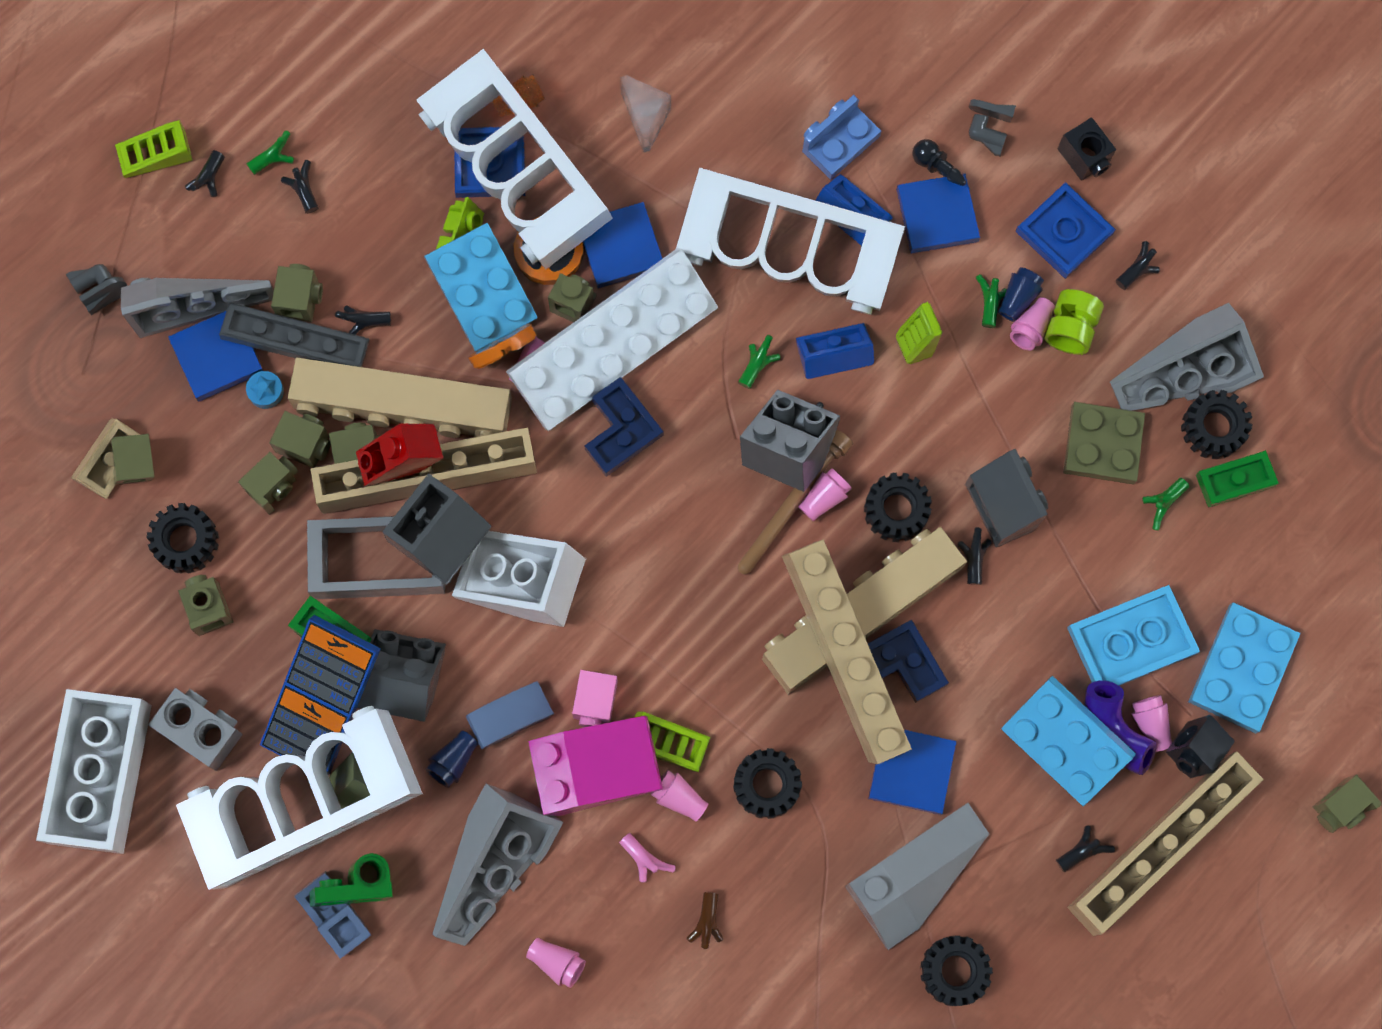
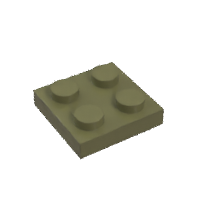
(1104, 443)

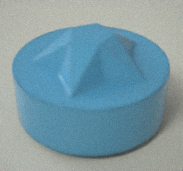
(264, 389)

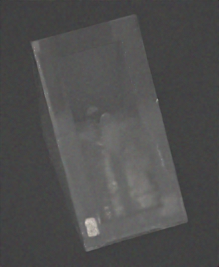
(647, 109)

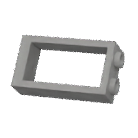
(318, 564)

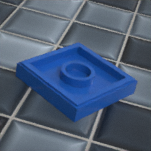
(500, 169)
(937, 214)
(1065, 230)
(622, 246)
(211, 362)
(917, 776)

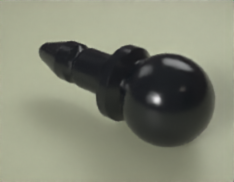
(927, 154)

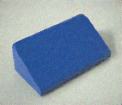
(846, 195)
(835, 351)

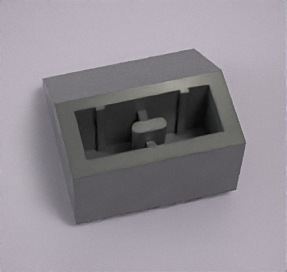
(789, 440)
(1007, 498)
(436, 529)
(403, 675)

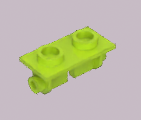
(460, 220)

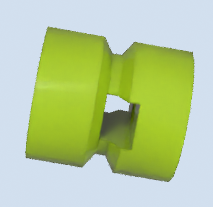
(1074, 321)

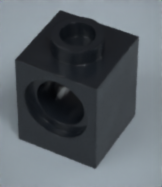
(1087, 136)
(1200, 746)

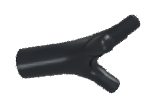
(207, 174)
(302, 187)
(1138, 268)
(363, 319)
(975, 557)
(1083, 850)

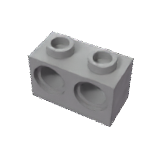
(192, 734)

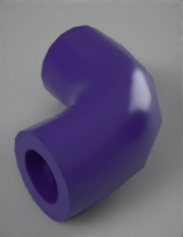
(1106, 703)

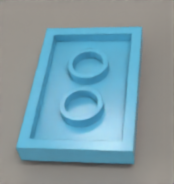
(480, 286)
(1134, 638)
(1244, 667)
(1068, 741)

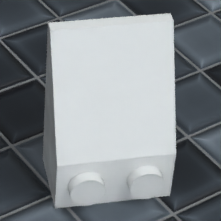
(521, 577)

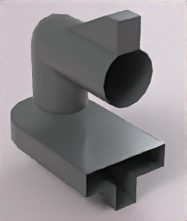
(990, 138)
(101, 295)

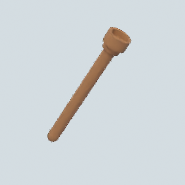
(839, 446)

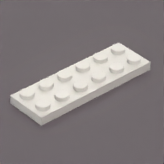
(612, 339)

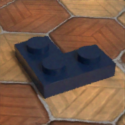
(630, 428)
(908, 654)

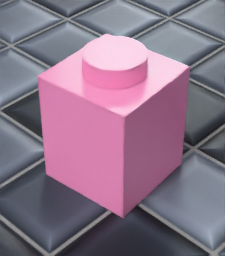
(594, 698)

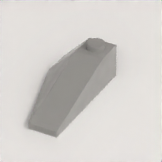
(173, 302)
(1199, 358)
(496, 848)
(912, 881)

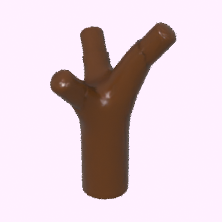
(707, 921)

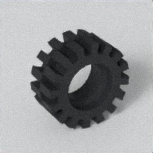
(1227, 407)
(901, 486)
(167, 523)
(783, 767)
(979, 968)

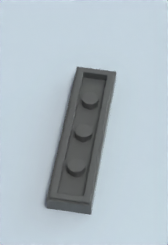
(291, 337)

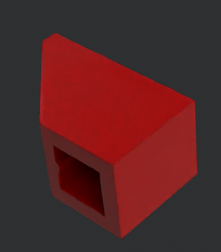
(399, 453)

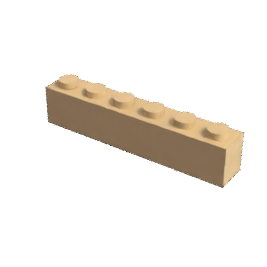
(398, 398)
(463, 465)
(874, 602)
(846, 652)
(1164, 844)

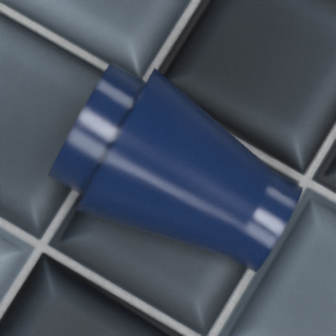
(1020, 293)
(451, 760)

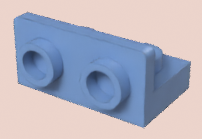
(839, 137)

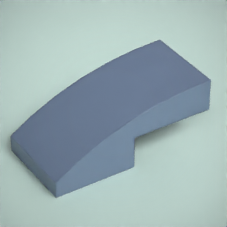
(509, 715)
(336, 923)

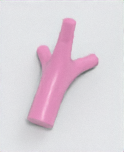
(643, 858)

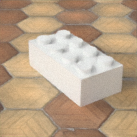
(94, 771)

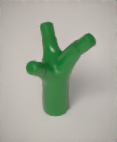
(271, 155)
(991, 300)
(757, 362)
(1166, 499)

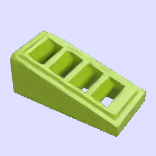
(169, 157)
(919, 334)
(698, 750)

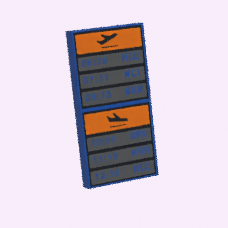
(319, 689)

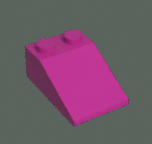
(595, 765)

